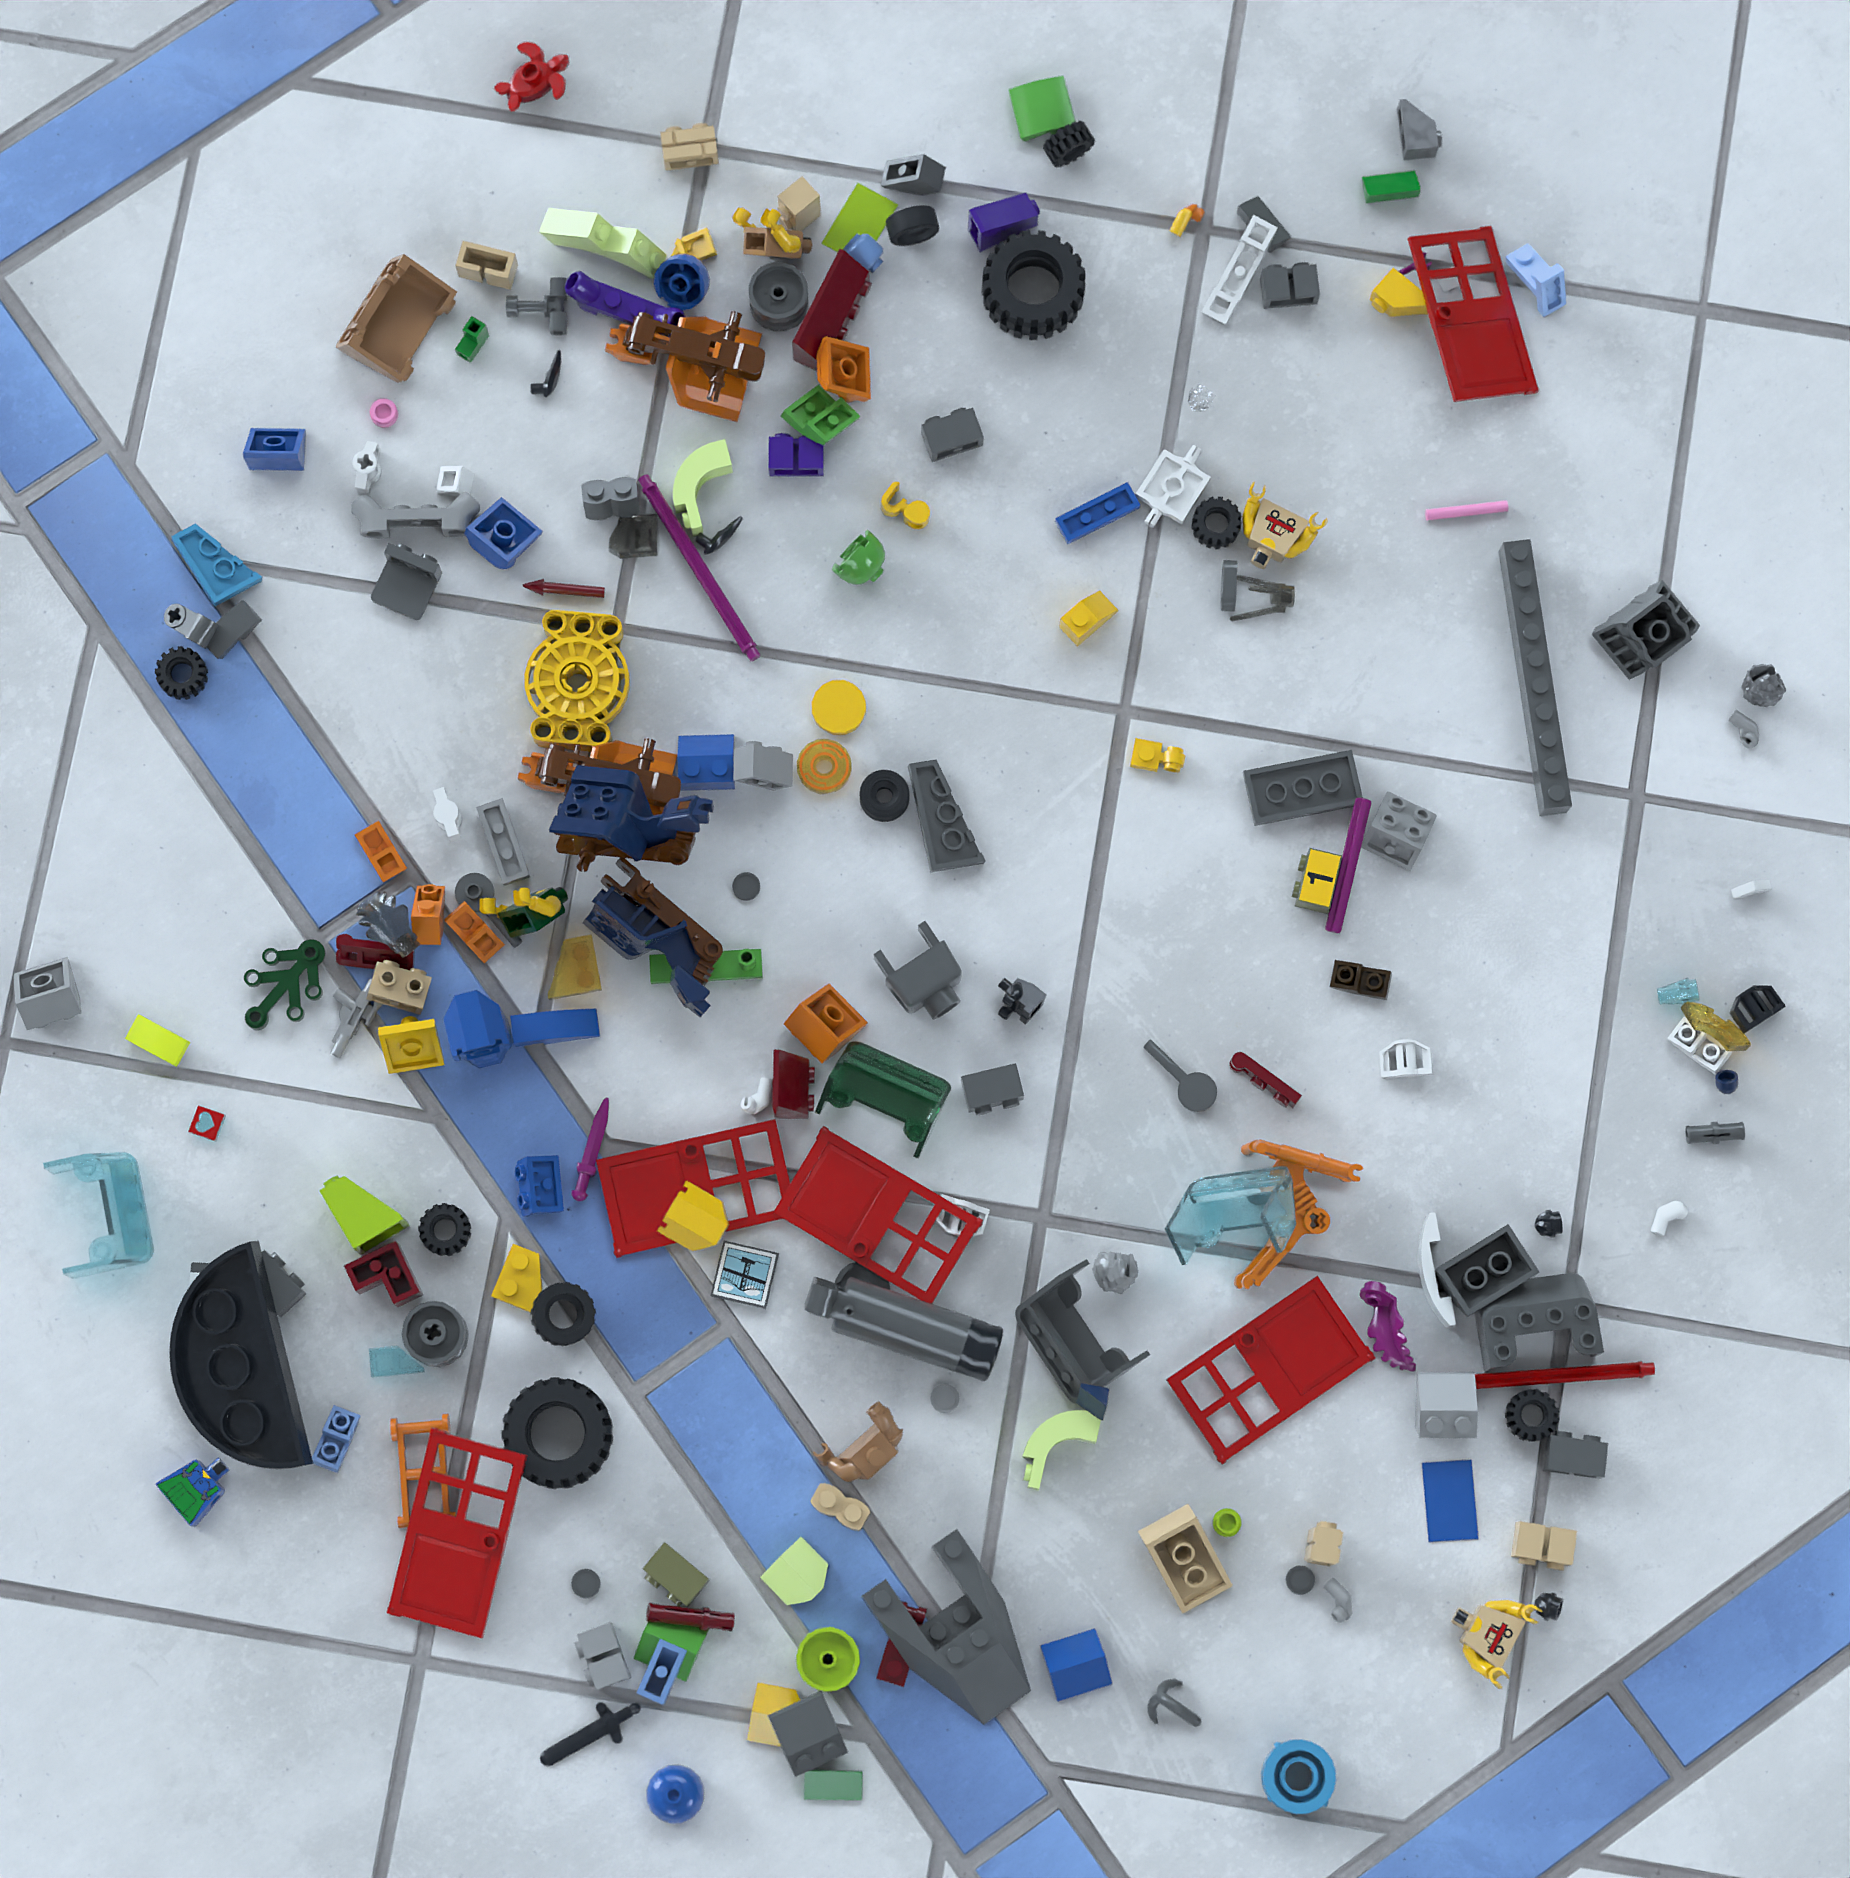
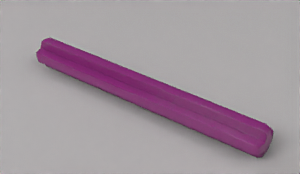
(1348, 865)

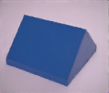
(275, 449)
(1076, 1664)

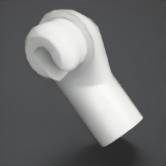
(759, 1100)

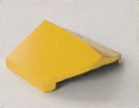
(767, 1701)

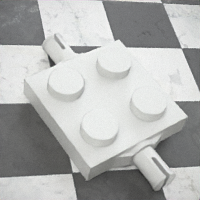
(1173, 486)

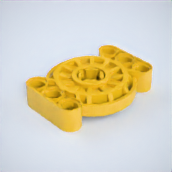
(569, 654)

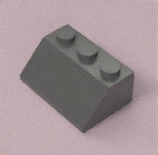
(1486, 1271)

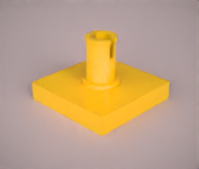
(411, 1045)

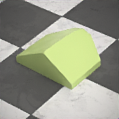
(797, 1574)

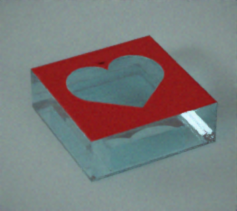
(207, 1123)

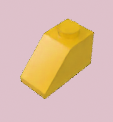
(1398, 296)
(1087, 617)

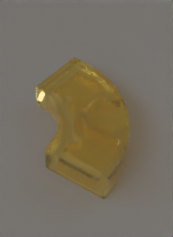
(1726, 1033)

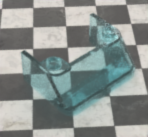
(1233, 1203)
(124, 1208)

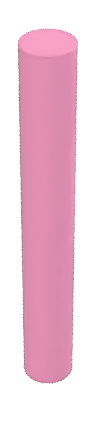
(1466, 510)

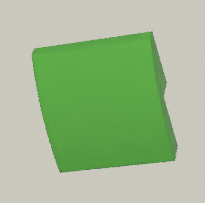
(1042, 107)
(819, 415)

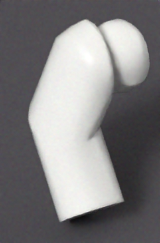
(1667, 1213)

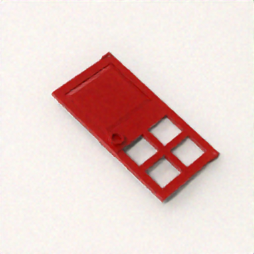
(1477, 336)
(646, 1182)
(852, 1202)
(1293, 1351)
(450, 1561)

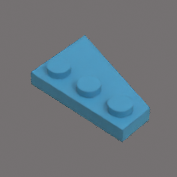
(213, 566)

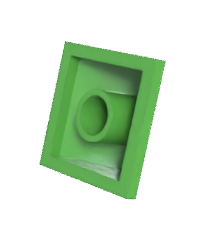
(685, 1637)

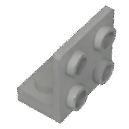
(1399, 831)

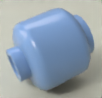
(865, 251)

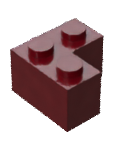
(385, 1266)

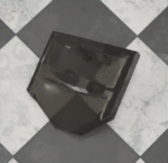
(635, 537)

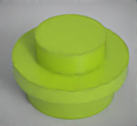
(1226, 1522)

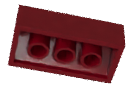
(831, 308)

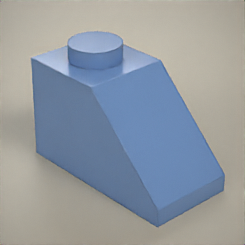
(662, 1672)

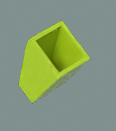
(360, 1214)

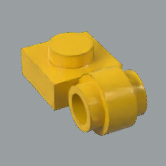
(1148, 755)

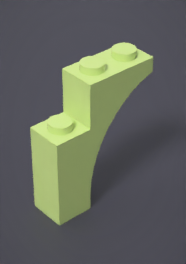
(594, 234)

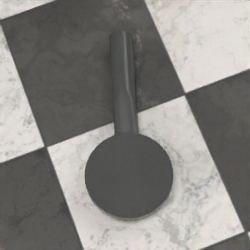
(473, 888)
(1195, 1091)

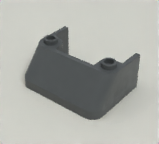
(1066, 1340)

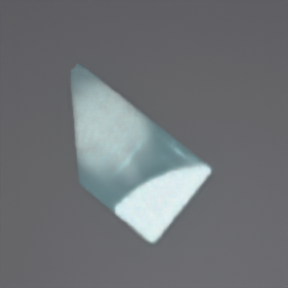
(392, 1362)

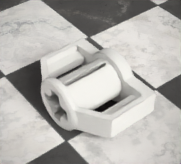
(367, 467)
(447, 814)
(1404, 1057)
(956, 1225)

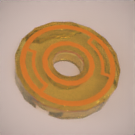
(824, 750)

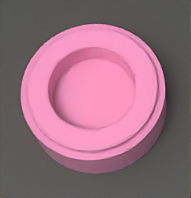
(383, 413)

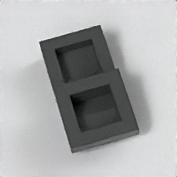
(232, 627)

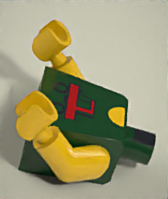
(529, 910)

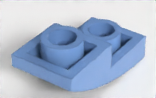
(335, 1439)

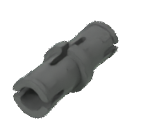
(1715, 1132)

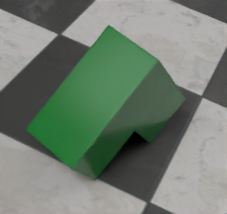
(474, 337)

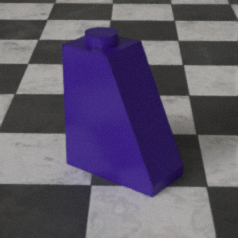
(1000, 219)

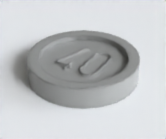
(944, 1398)

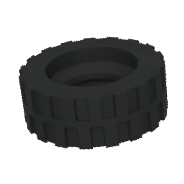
(578, 1298)

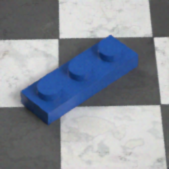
(1097, 513)

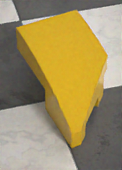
(696, 244)

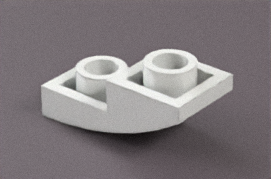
(1699, 1046)

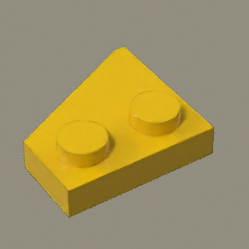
(519, 1278)

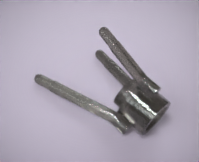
(1280, 595)

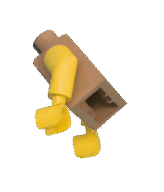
(773, 240)

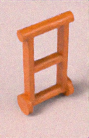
(397, 1434)

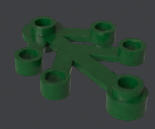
(287, 980)

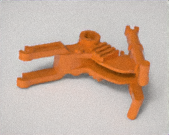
(1296, 1162)

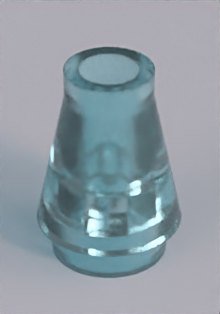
(1679, 992)

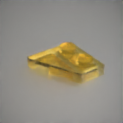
(576, 969)

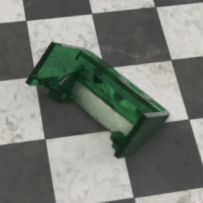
(888, 1087)

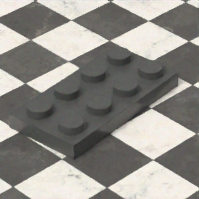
(1302, 787)

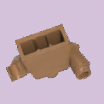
(869, 1451)

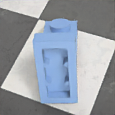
(1544, 281)

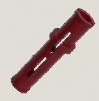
(701, 1618)

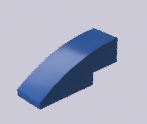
(554, 1026)

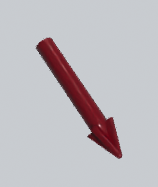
(542, 587)

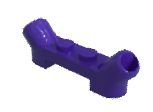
(615, 303)

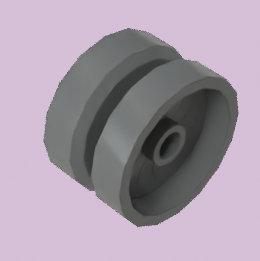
(778, 296)
(439, 1350)

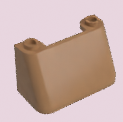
(396, 318)

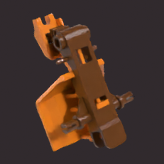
(706, 358)
(654, 767)

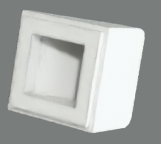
(455, 480)

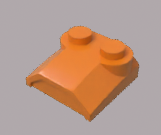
(844, 369)

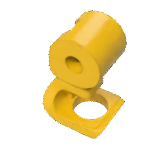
(915, 514)

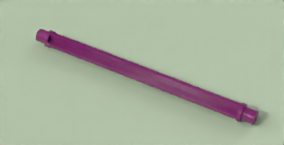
(699, 568)

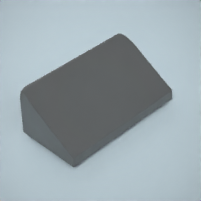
(1258, 208)

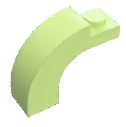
(698, 468)
(1064, 1426)

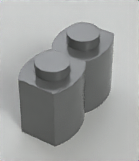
(610, 498)

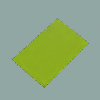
(861, 214)

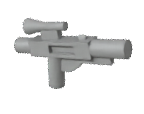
(351, 1015)

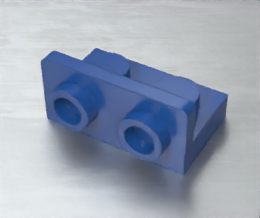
(539, 1185)

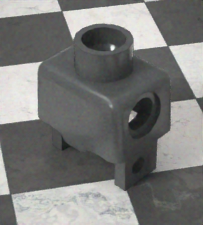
(926, 979)

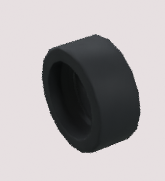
(912, 225)

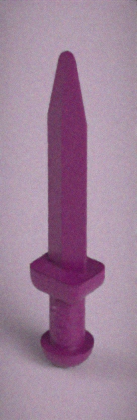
(587, 1166)

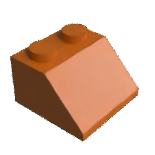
(825, 1023)

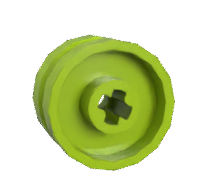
(829, 1676)

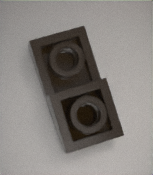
(1360, 980)

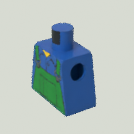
(194, 1489)

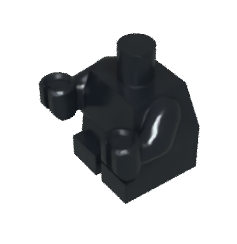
(1021, 998)

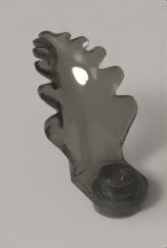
(387, 923)

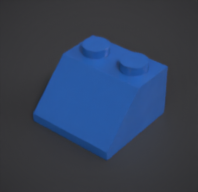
(706, 762)

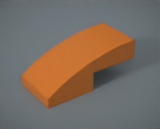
(380, 851)
(474, 932)

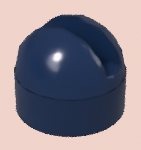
(1726, 1081)

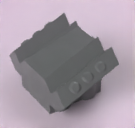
(1646, 630)

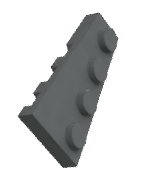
(943, 829)

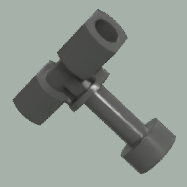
(551, 306)

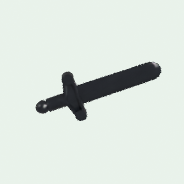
(607, 1724)

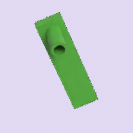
(730, 966)

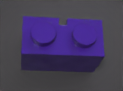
(795, 456)

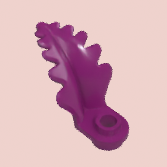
(1386, 1326)

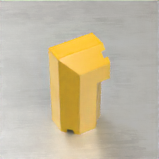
(695, 1219)

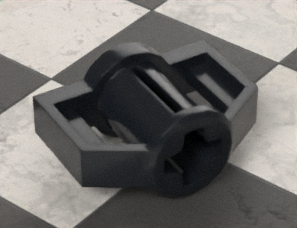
(1755, 1006)

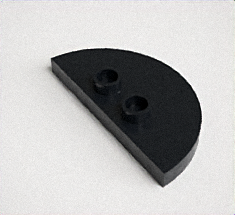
(235, 1365)

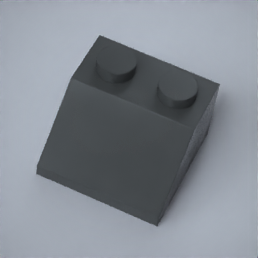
(808, 1734)

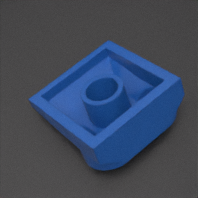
(501, 534)

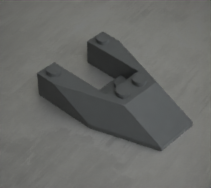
(964, 1648)

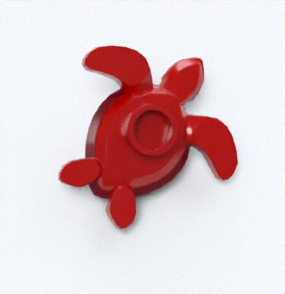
(534, 78)

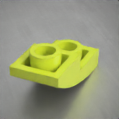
(157, 1040)

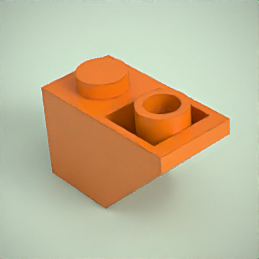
(428, 914)

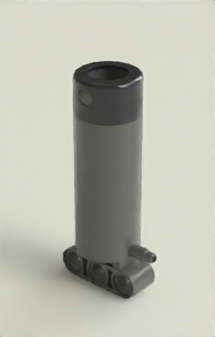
(907, 1326)

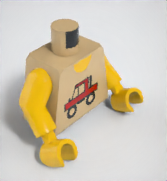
(1275, 530)
(1492, 1634)

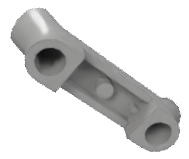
(378, 521)

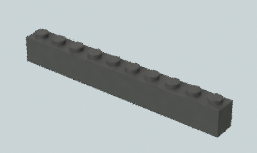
(1535, 677)

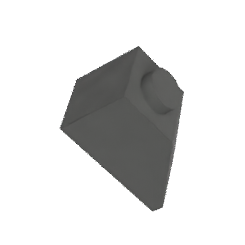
(914, 175)

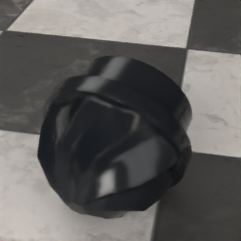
(1549, 1224)
(1550, 1606)

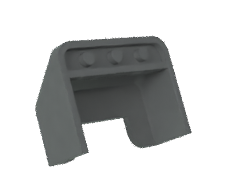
(1538, 1307)

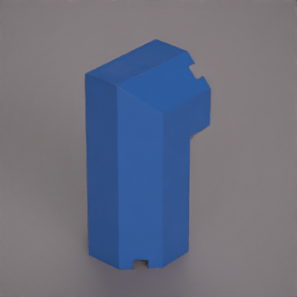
(477, 1030)

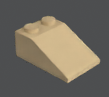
(1185, 1558)

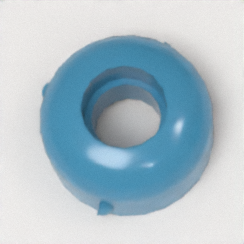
(1321, 1769)

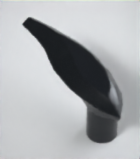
(551, 378)
(719, 539)

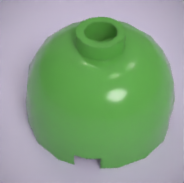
(861, 560)

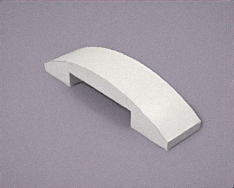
(1240, 270)
(1441, 1306)

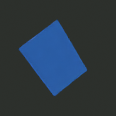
(1450, 1500)

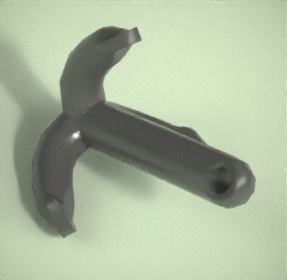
(1167, 1701)

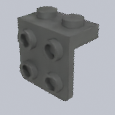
(406, 581)

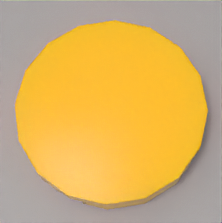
(838, 707)

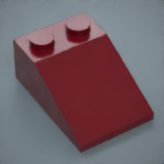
(791, 1086)

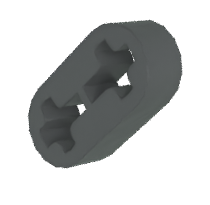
(1228, 585)

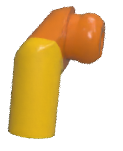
(1184, 216)

